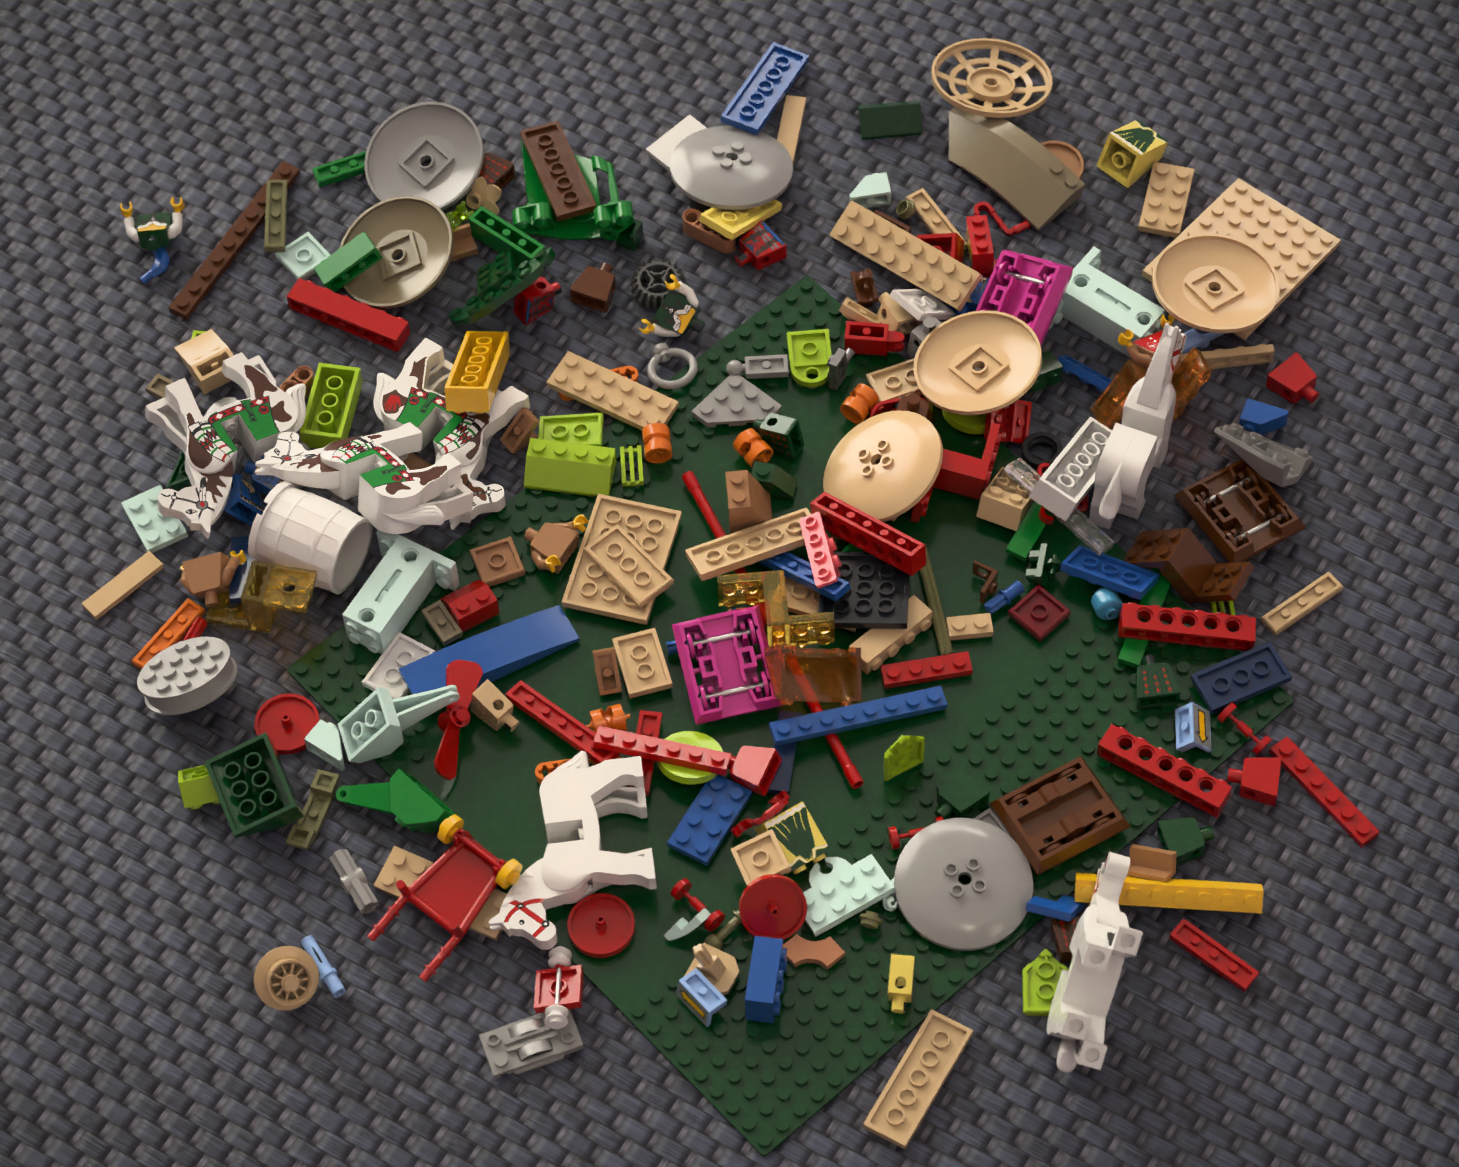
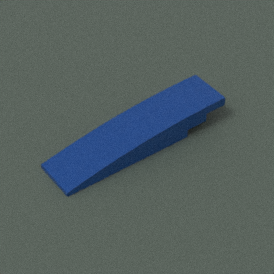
(495, 650)

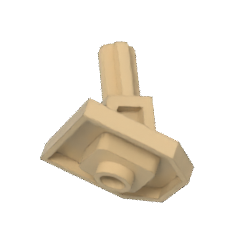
(716, 966)

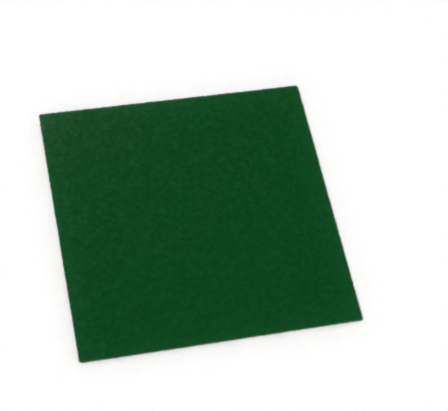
(1003, 725)

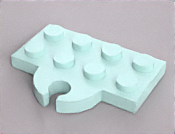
(843, 891)

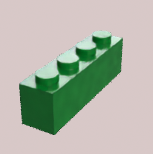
(502, 235)

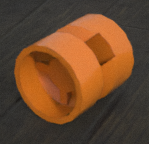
(858, 404)
(657, 443)

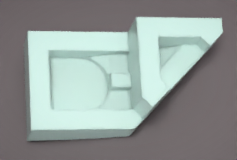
(682, 927)

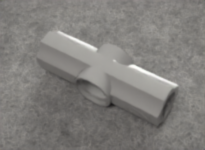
(354, 881)

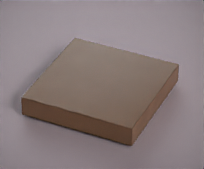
(497, 562)

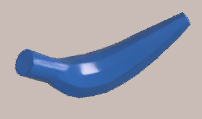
(160, 265)

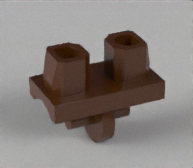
(864, 287)

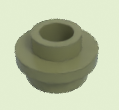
(905, 209)
(870, 920)

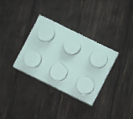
(152, 527)

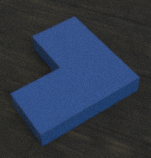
(1064, 908)

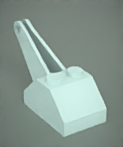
(378, 721)

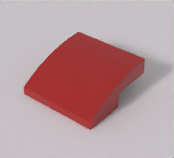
(1013, 422)

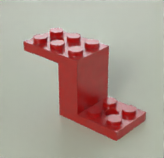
(963, 473)

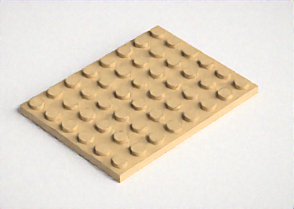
(1282, 235)

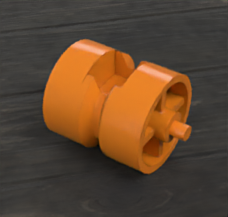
(752, 447)
(611, 718)

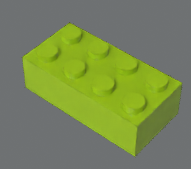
(331, 404)

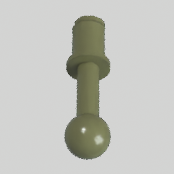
(716, 940)

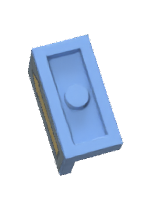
(1192, 727)
(700, 996)

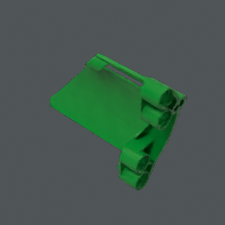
(604, 222)

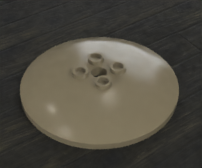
(406, 227)

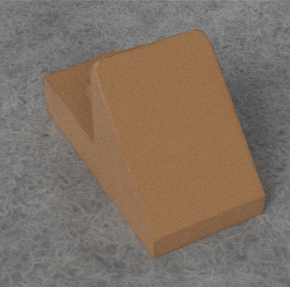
(520, 431)
(606, 671)

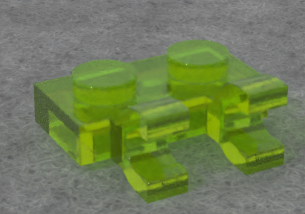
(459, 215)

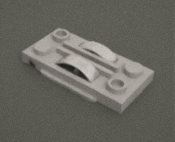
(528, 1045)

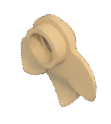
(486, 196)

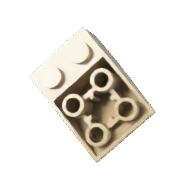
(204, 360)
(1004, 502)

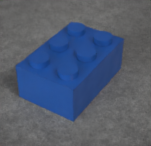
(765, 979)

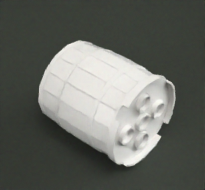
(311, 535)

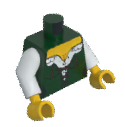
(154, 229)
(676, 312)

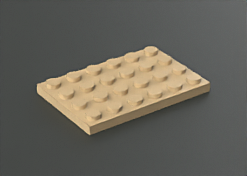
(649, 526)

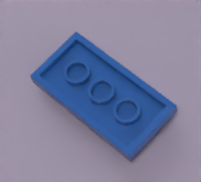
(1109, 572)
(709, 819)

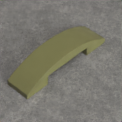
(315, 810)

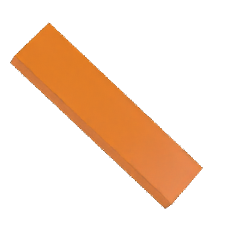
(171, 632)

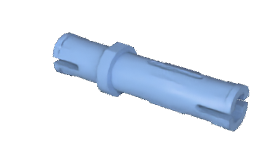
(327, 973)

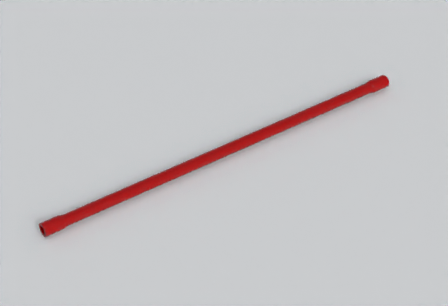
(693, 486)

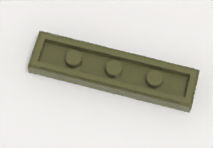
(275, 216)

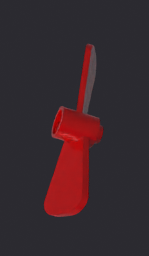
(465, 677)

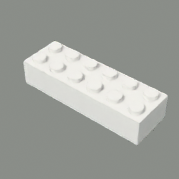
(1073, 471)

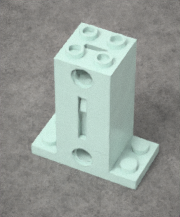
(1105, 305)
(395, 590)

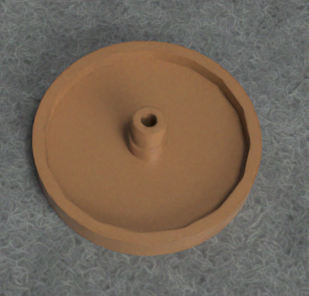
(1068, 155)

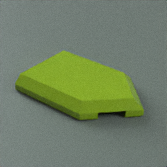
(903, 755)
(1040, 984)

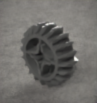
(655, 276)

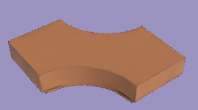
(821, 952)

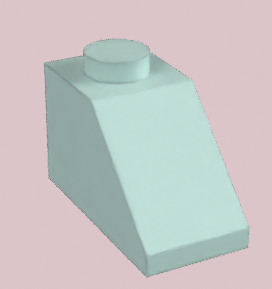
(872, 191)
(326, 743)

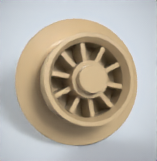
(286, 978)

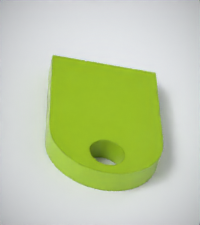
(808, 355)

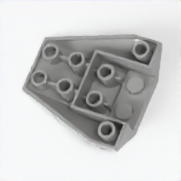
(1268, 458)

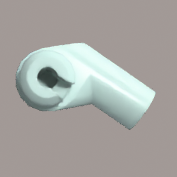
(890, 902)

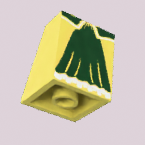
(1131, 152)
(797, 837)

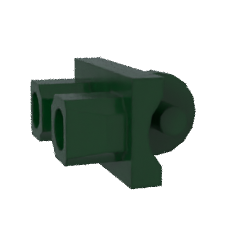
(1046, 564)

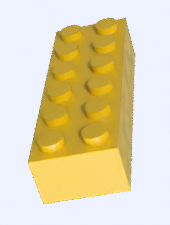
(477, 371)

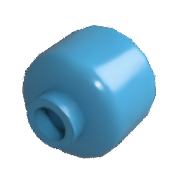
(1106, 603)

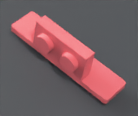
(820, 550)

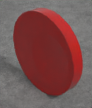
(287, 721)
(773, 907)
(601, 925)

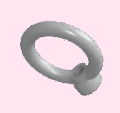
(663, 354)

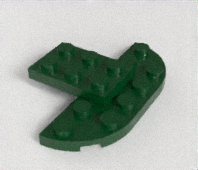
(500, 283)

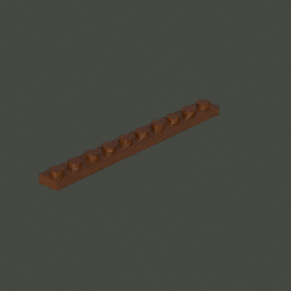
(228, 247)

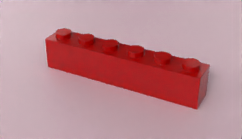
(348, 315)

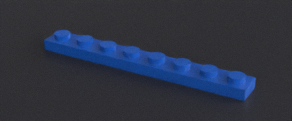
(858, 715)

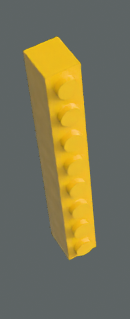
(1179, 893)

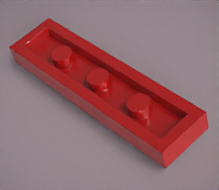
(926, 669)
(649, 725)
(1214, 955)

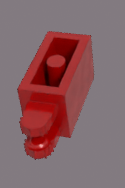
(872, 338)

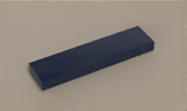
(240, 576)
(787, 753)

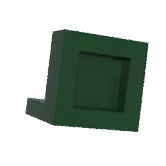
(631, 236)

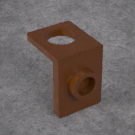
(991, 583)

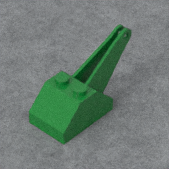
(402, 796)

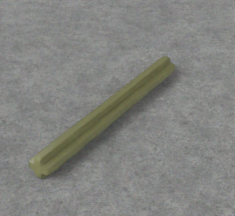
(935, 605)

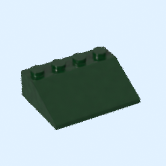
(253, 787)

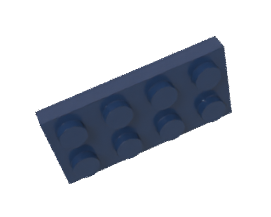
(1241, 677)

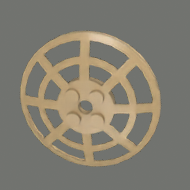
(990, 82)

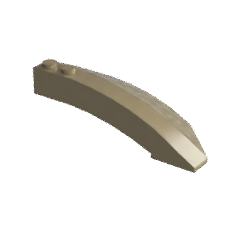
(1012, 166)

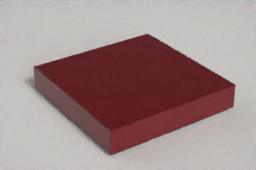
(1039, 613)

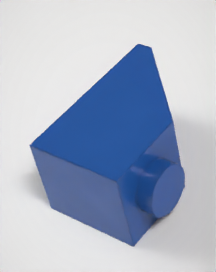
(1262, 417)

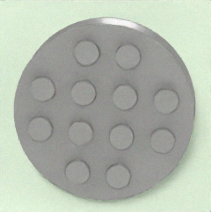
(187, 675)

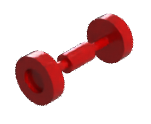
(1242, 727)
(894, 837)
(681, 889)

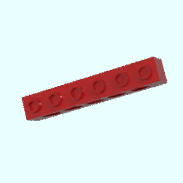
(870, 534)
(1177, 632)
(1169, 781)

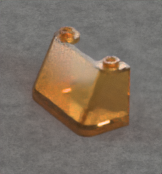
(814, 674)

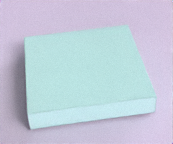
(302, 256)

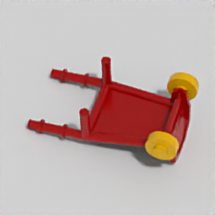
(453, 887)

